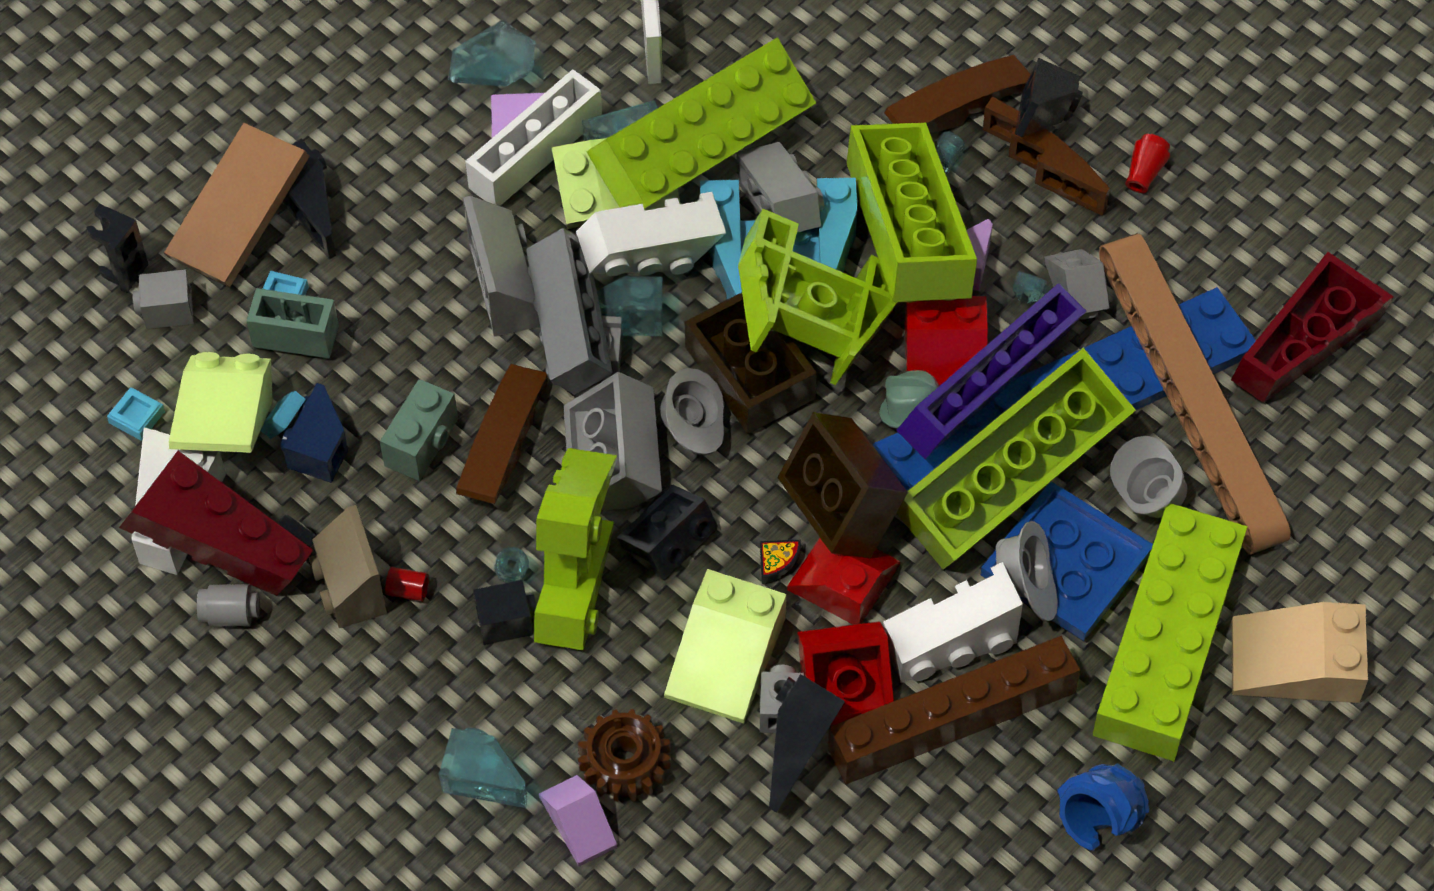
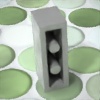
(778, 185)

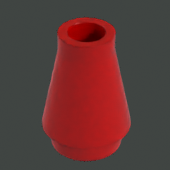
(1147, 161)

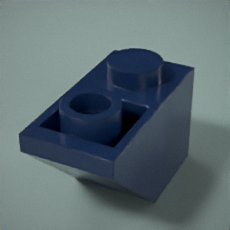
(317, 439)

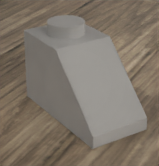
(1081, 277)

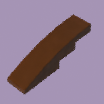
(960, 94)
(1055, 163)
(502, 434)

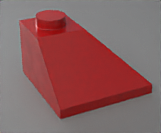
(843, 582)

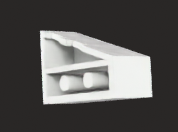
(651, 239)
(154, 457)
(956, 629)

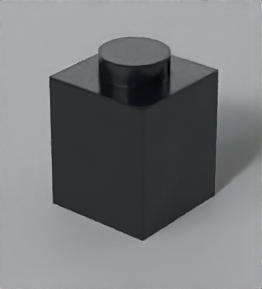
(504, 612)

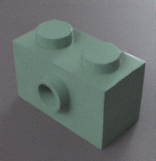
(292, 323)
(419, 430)

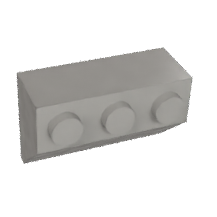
(501, 266)
(619, 421)

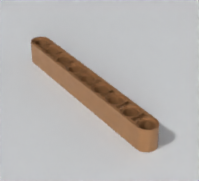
(1194, 393)

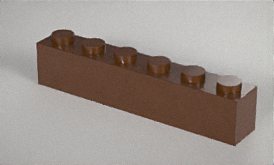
(953, 709)

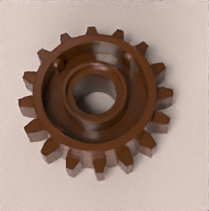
(628, 776)

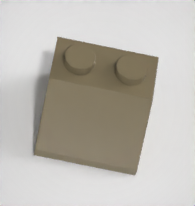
(347, 570)

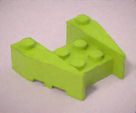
(808, 297)
(573, 548)

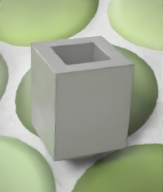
(164, 299)

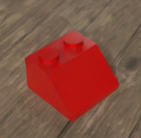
(944, 334)
(849, 664)

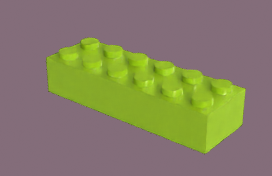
(701, 127)
(911, 213)
(1013, 458)
(1169, 632)

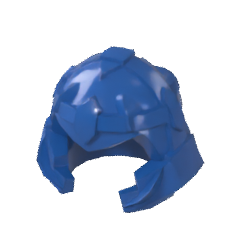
(1101, 800)

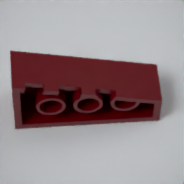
(1314, 323)
(216, 526)

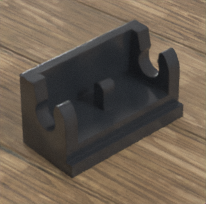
(122, 247)

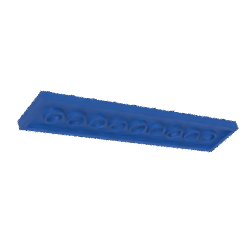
(1121, 357)

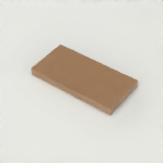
(236, 204)

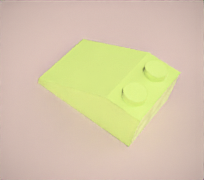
(582, 186)
(222, 403)
(726, 645)

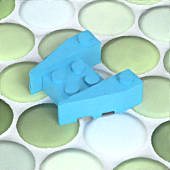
(824, 244)

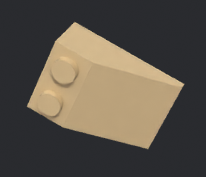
(1301, 652)

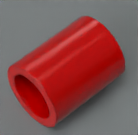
(407, 584)

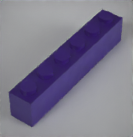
(990, 371)

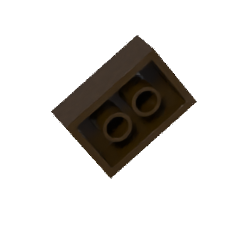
(753, 384)
(842, 485)

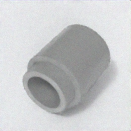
(228, 605)

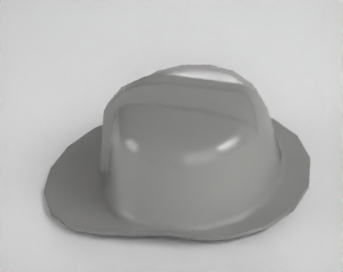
(694, 411)
(1148, 476)
(1029, 568)

